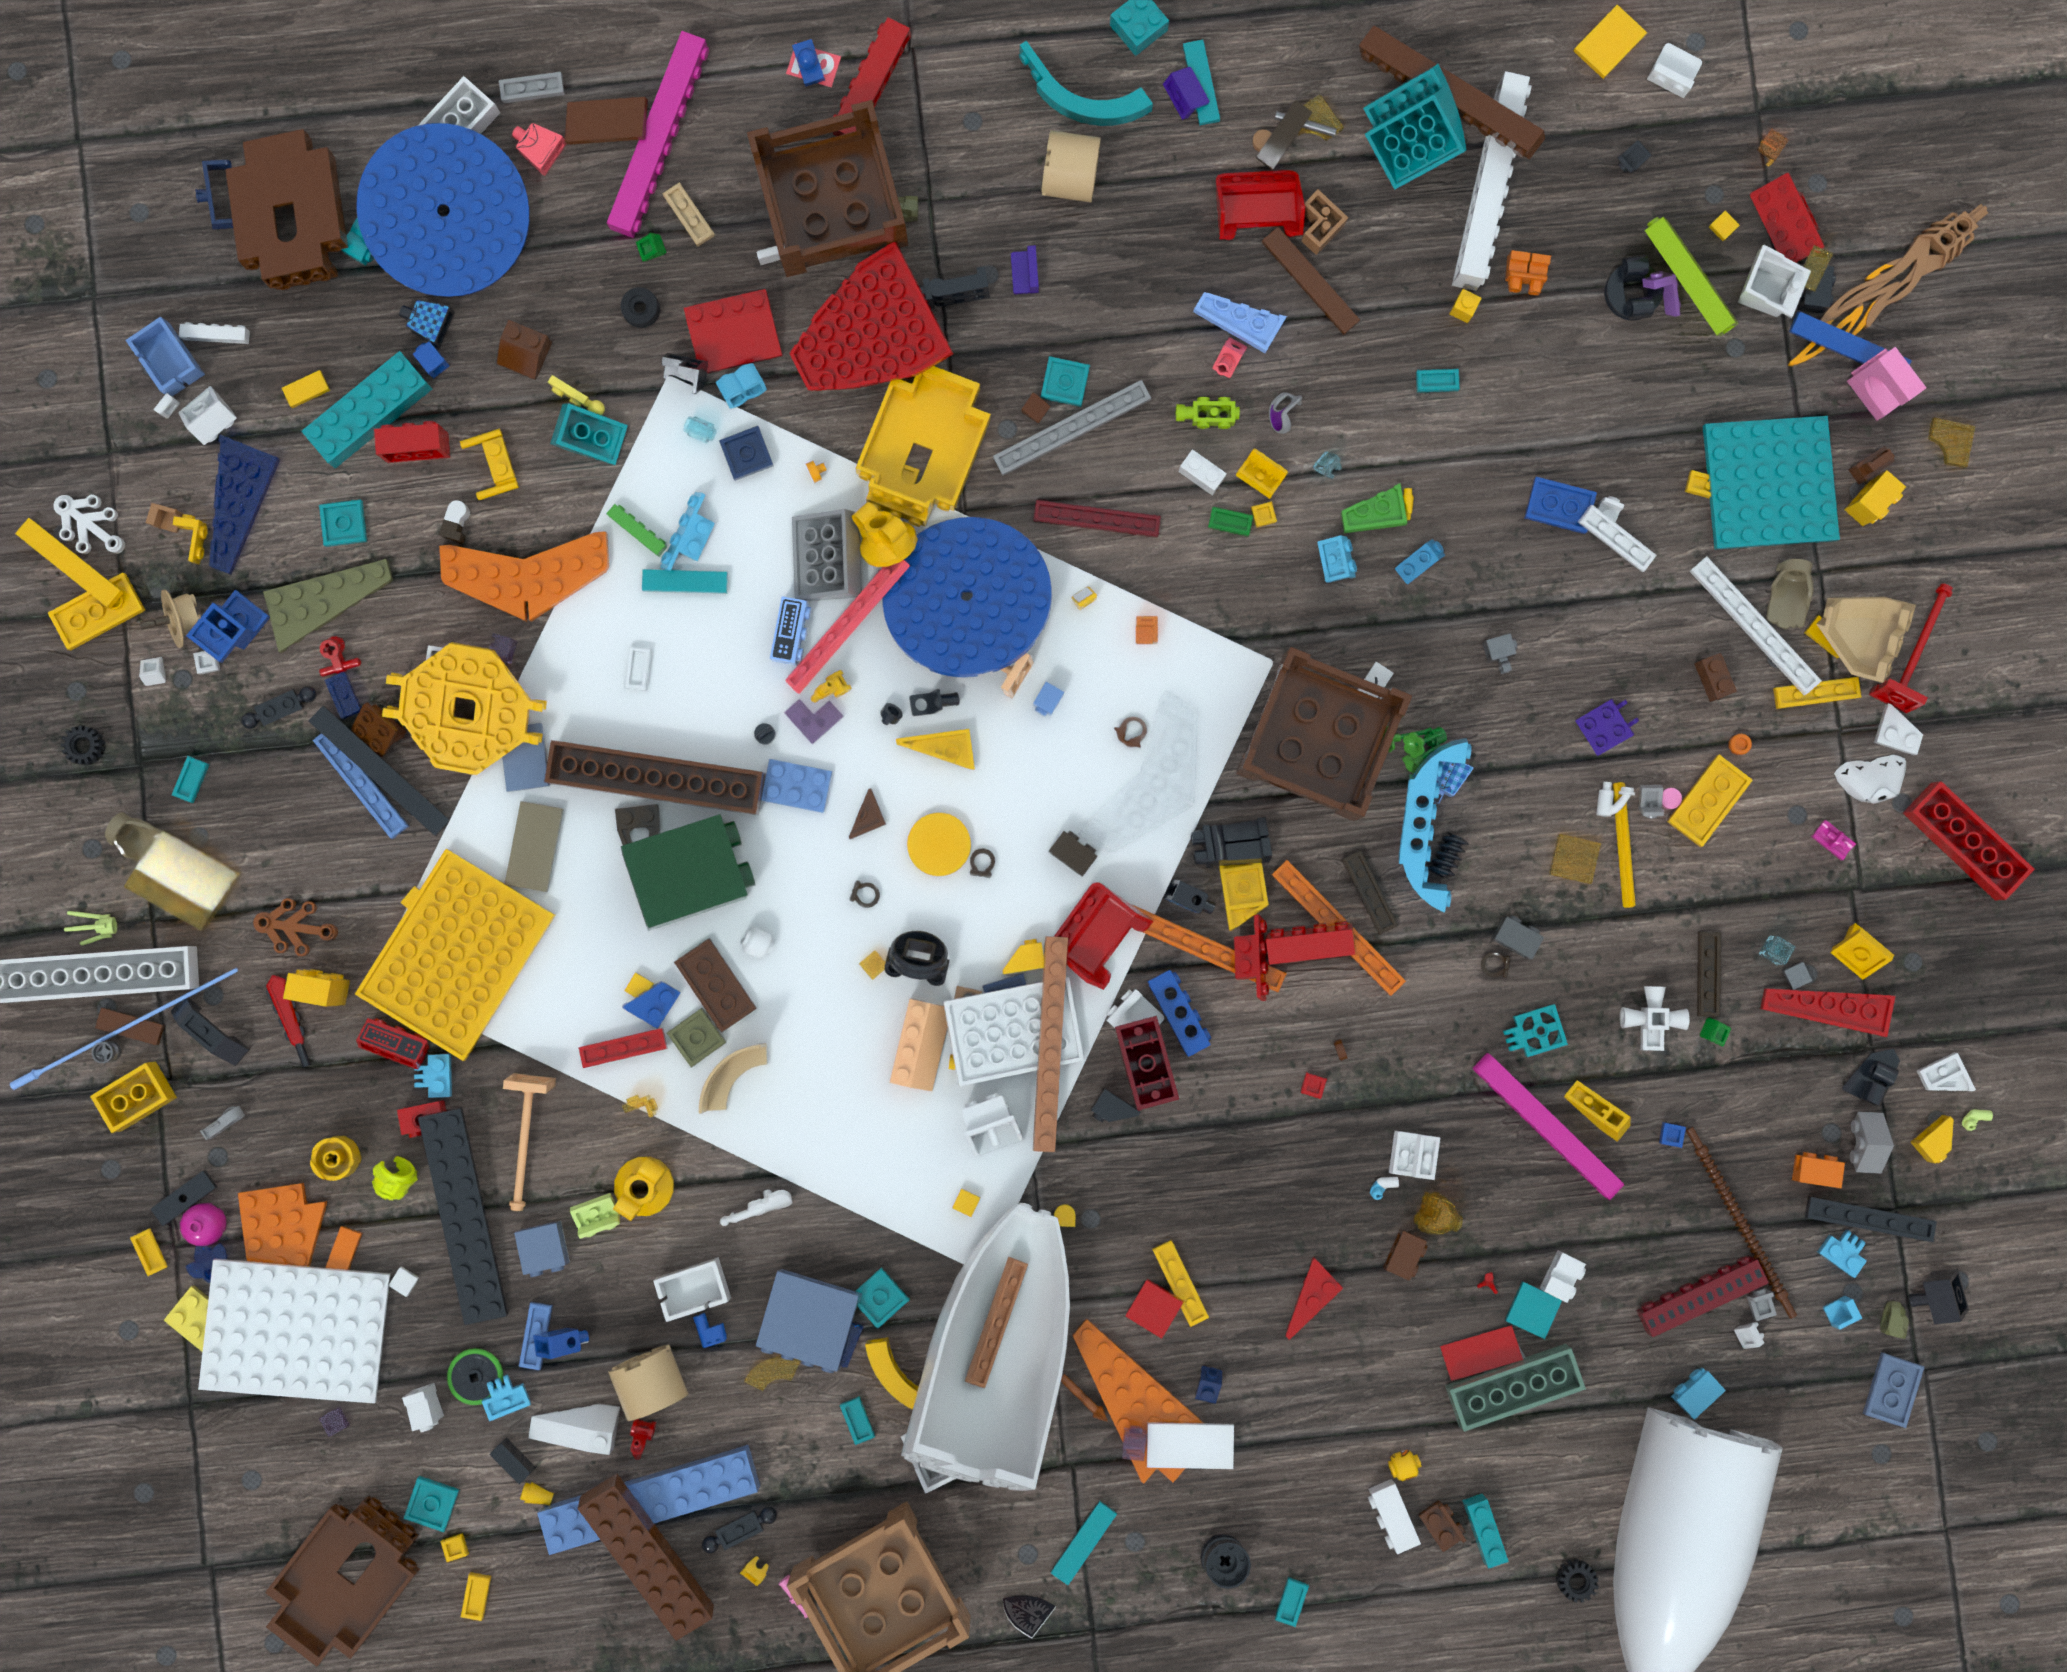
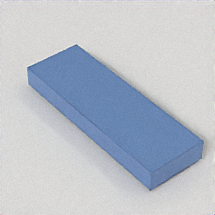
(537, 1323)

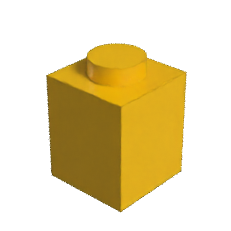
(1465, 306)

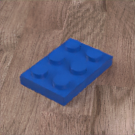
(1558, 504)

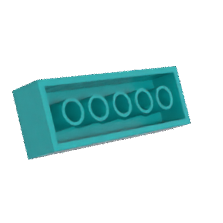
(366, 407)

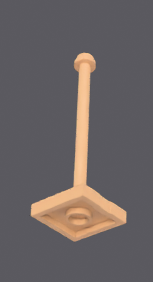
(1016, 675)
(528, 1085)

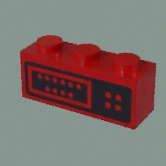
(393, 1043)

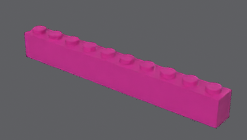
(660, 129)

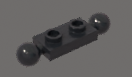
(278, 707)
(739, 1530)

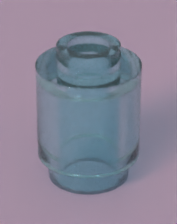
(700, 429)

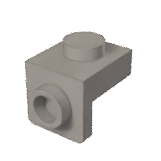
(1651, 801)
(1761, 1304)

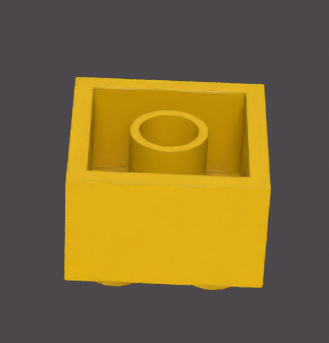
(1875, 498)

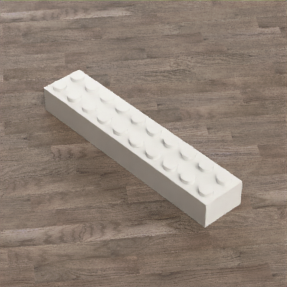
(1489, 192)
(98, 974)

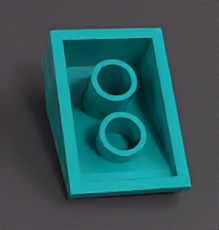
(588, 434)

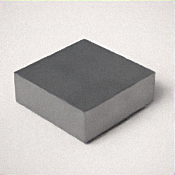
(1797, 975)

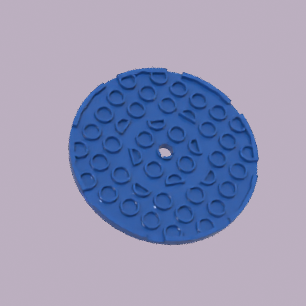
(401, 204)
(992, 627)

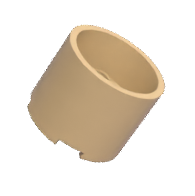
(1070, 166)
(648, 1383)

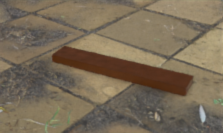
(1310, 280)

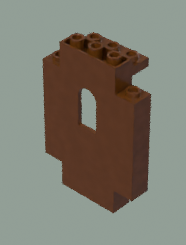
(282, 173)
(322, 1605)

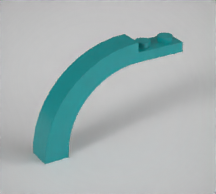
(1081, 109)

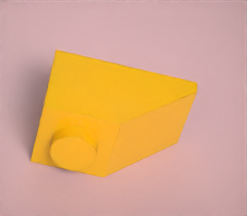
(1026, 958)
(1935, 1140)

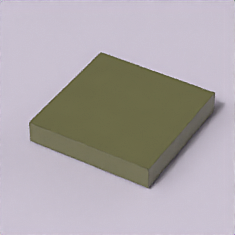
(696, 1037)

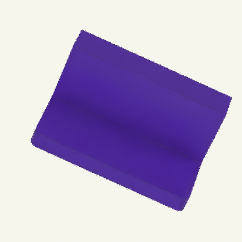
(1185, 92)
(1025, 271)

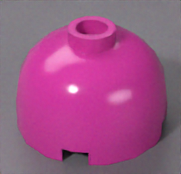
(203, 1224)

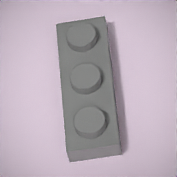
(531, 87)

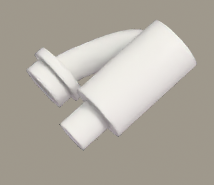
(1605, 800)

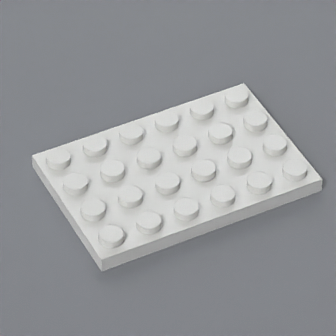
(1000, 1031)

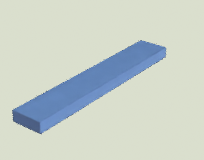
(364, 788)

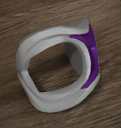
(1278, 418)

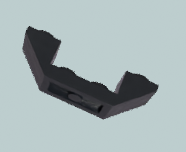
(207, 1034)

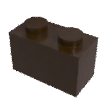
(1073, 853)

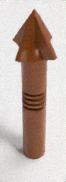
(1098, 1412)

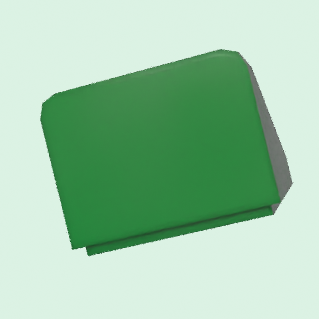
(651, 247)
(1715, 1031)

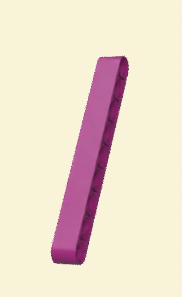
(1548, 1126)

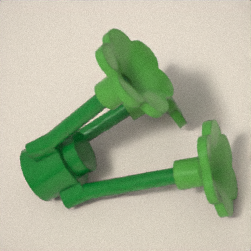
(1415, 744)

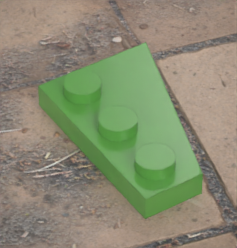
(1378, 512)

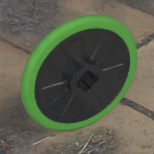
(461, 1380)

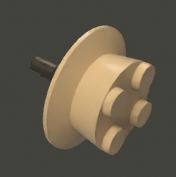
(179, 616)

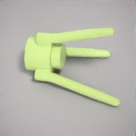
(105, 926)

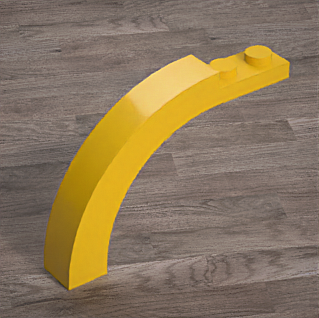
(889, 1373)

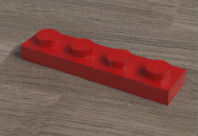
(622, 1048)

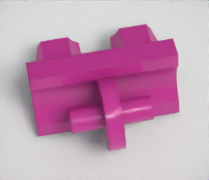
(1833, 840)

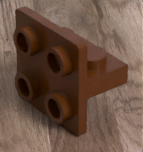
(376, 730)

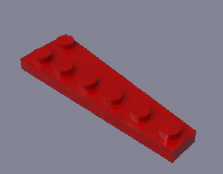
(1846, 1010)

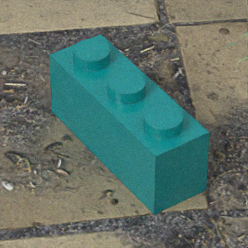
(1485, 1531)

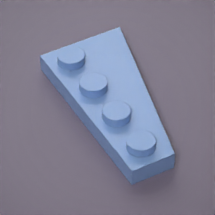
(1246, 323)

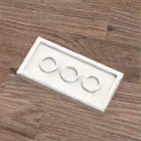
(1190, 1445)

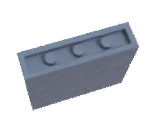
(808, 1320)

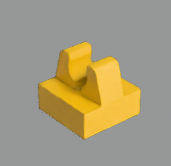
(754, 1574)

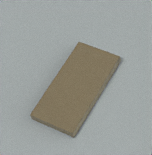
(534, 846)

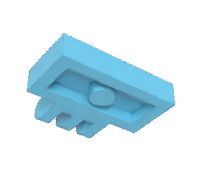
(436, 1076)
(1844, 1252)
(504, 1398)

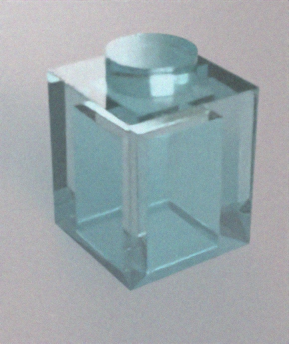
(1777, 950)

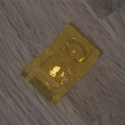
(636, 1102)

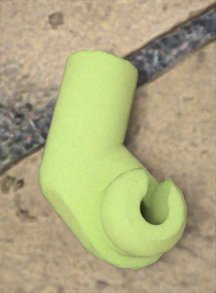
(1974, 1115)

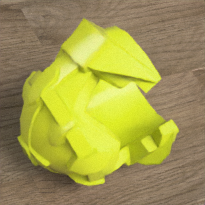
(396, 1185)

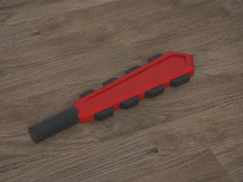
(288, 1016)

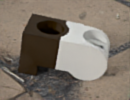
(453, 522)

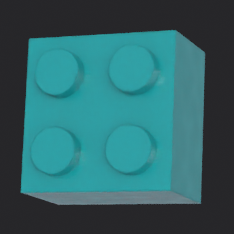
(1139, 24)

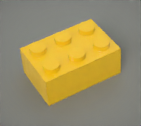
(316, 988)
(133, 1097)

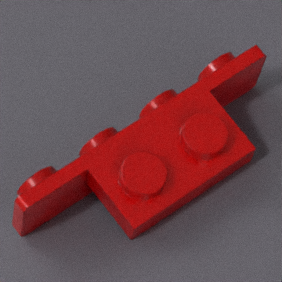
(1250, 957)

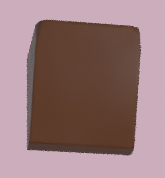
(1035, 408)

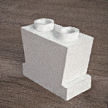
(423, 1408)

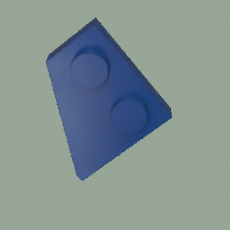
(653, 1004)

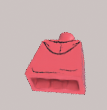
(539, 146)

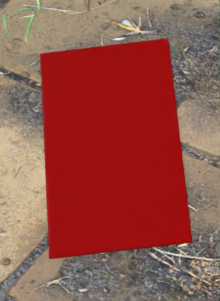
(1481, 1353)

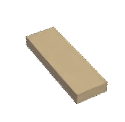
(688, 214)

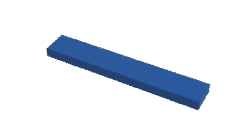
(1834, 338)

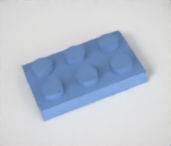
(796, 786)

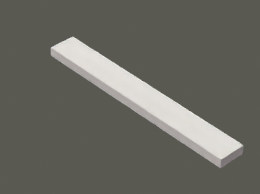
(1755, 626)

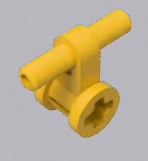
(834, 684)

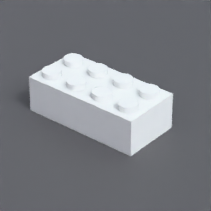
(464, 107)

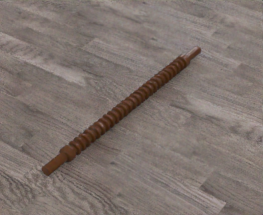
(1702, 1152)

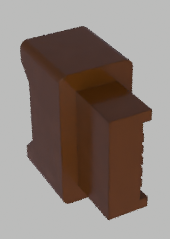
(1872, 464)

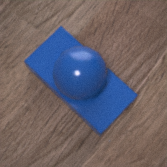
(808, 62)

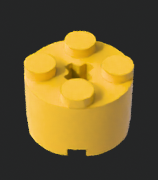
(324, 1153)

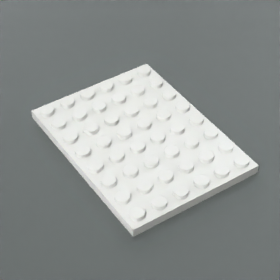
(294, 1331)

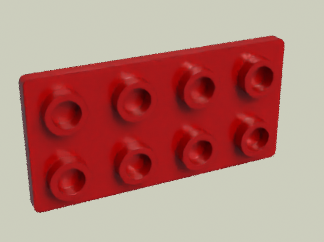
(1787, 218)

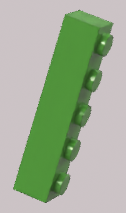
(637, 530)

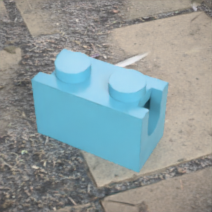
(1697, 1392)

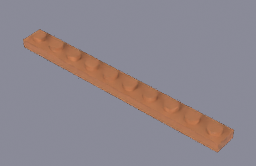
(1050, 1044)

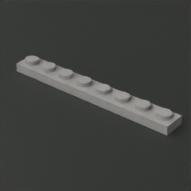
(1072, 427)

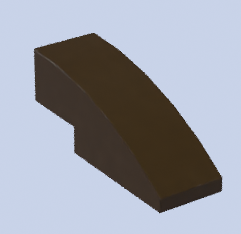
(1284, 135)

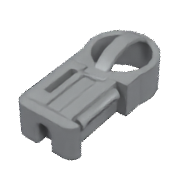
(224, 1122)

